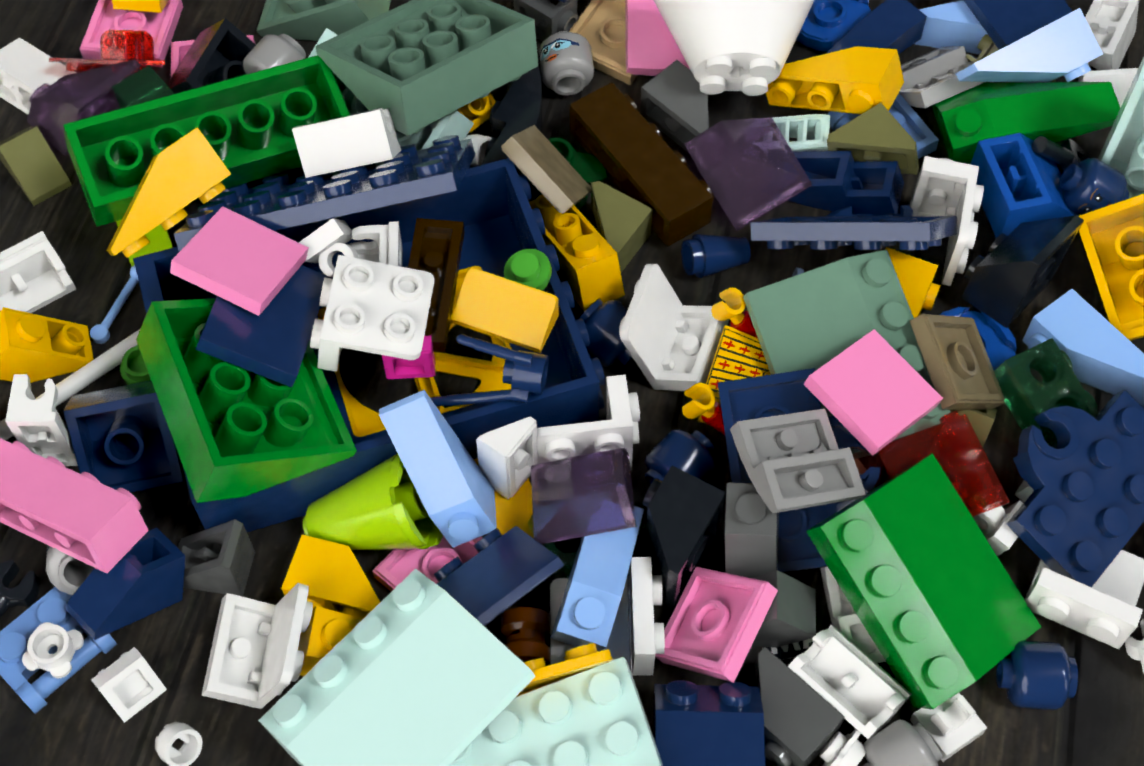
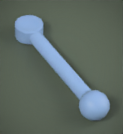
(100, 332)

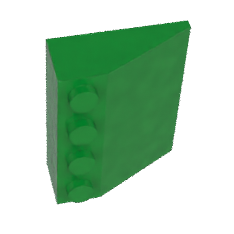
(230, 423)
(924, 583)

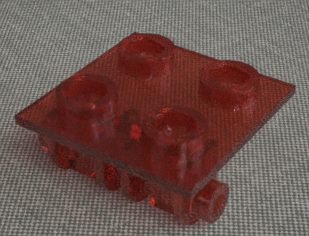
(117, 47)
(959, 456)

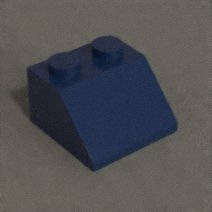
(123, 437)
(499, 574)
(708, 724)

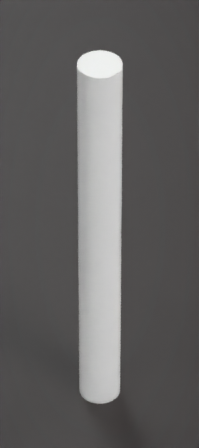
(85, 375)

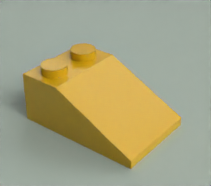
(1116, 256)

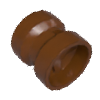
(526, 633)

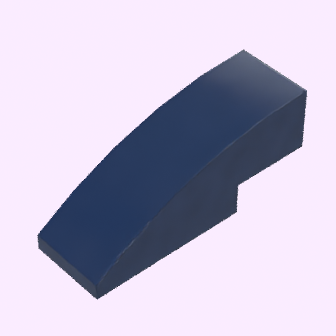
(889, 26)
(842, 182)

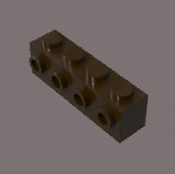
(641, 162)

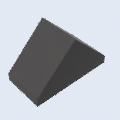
(218, 559)

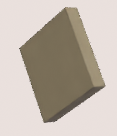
(546, 168)
(957, 362)

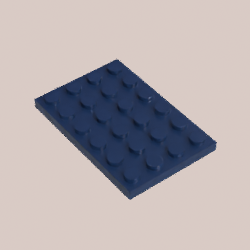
(302, 200)

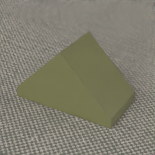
(876, 138)
(33, 165)
(620, 220)

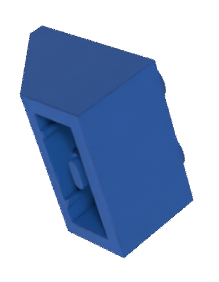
(1017, 183)

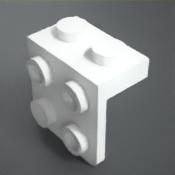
(950, 190)
(372, 311)
(669, 339)
(585, 438)
(1100, 612)
(646, 636)
(257, 647)

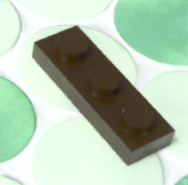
(438, 251)

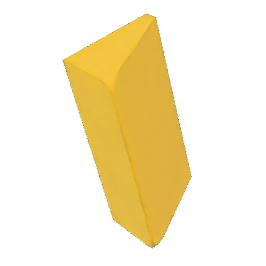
(505, 309)

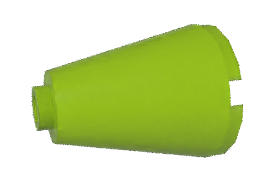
(374, 512)

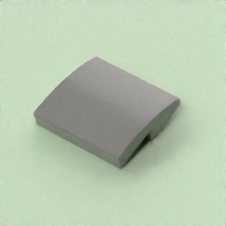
(933, 76)
(796, 461)

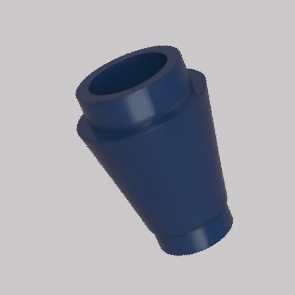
(712, 254)

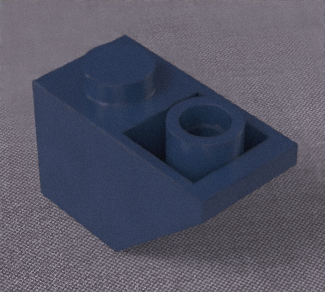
(136, 587)

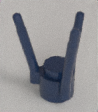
(522, 370)

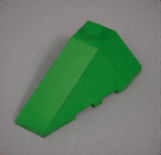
(1027, 108)

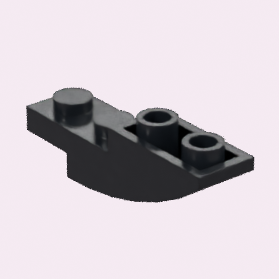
(515, 113)

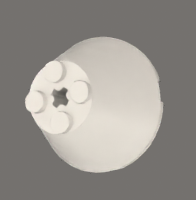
(735, 41)

